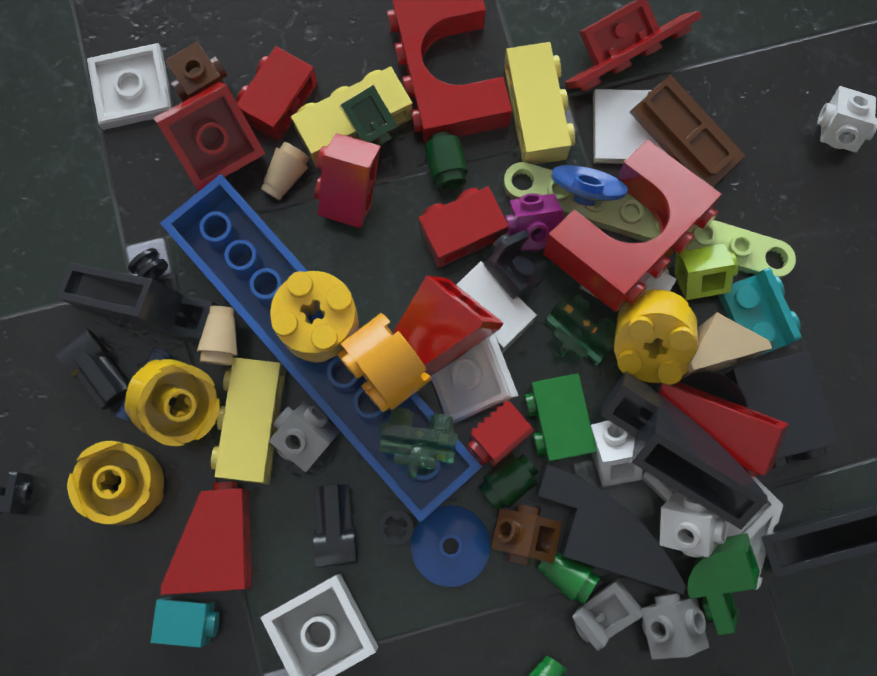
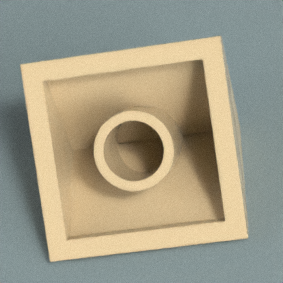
(724, 345)

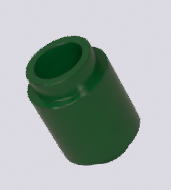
(446, 161)
(509, 481)

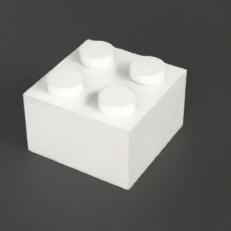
(320, 631)

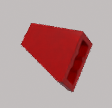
(444, 323)
(214, 545)

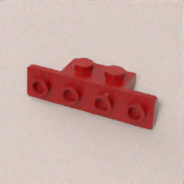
(622, 36)

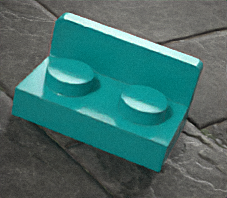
(761, 307)

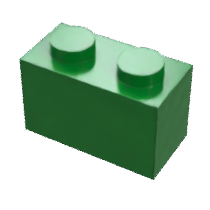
(560, 419)

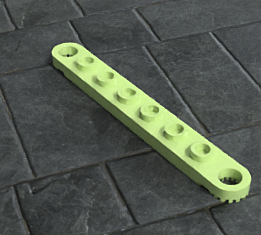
(635, 220)

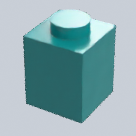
(184, 622)

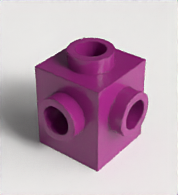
(535, 215)

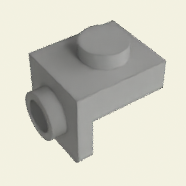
(606, 614)

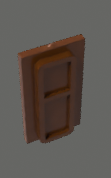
(687, 132)

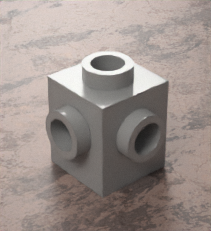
(303, 434)
(674, 627)

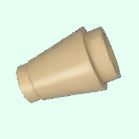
(284, 170)
(218, 337)

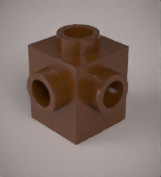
(194, 71)
(526, 535)

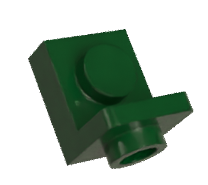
(369, 116)

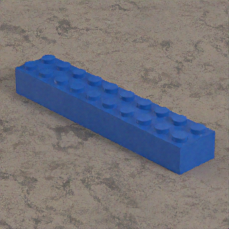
(248, 268)

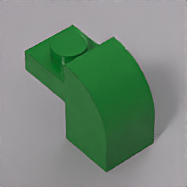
(727, 570)

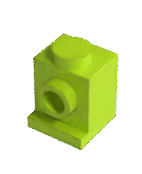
(705, 271)

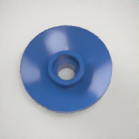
(588, 184)
(455, 568)

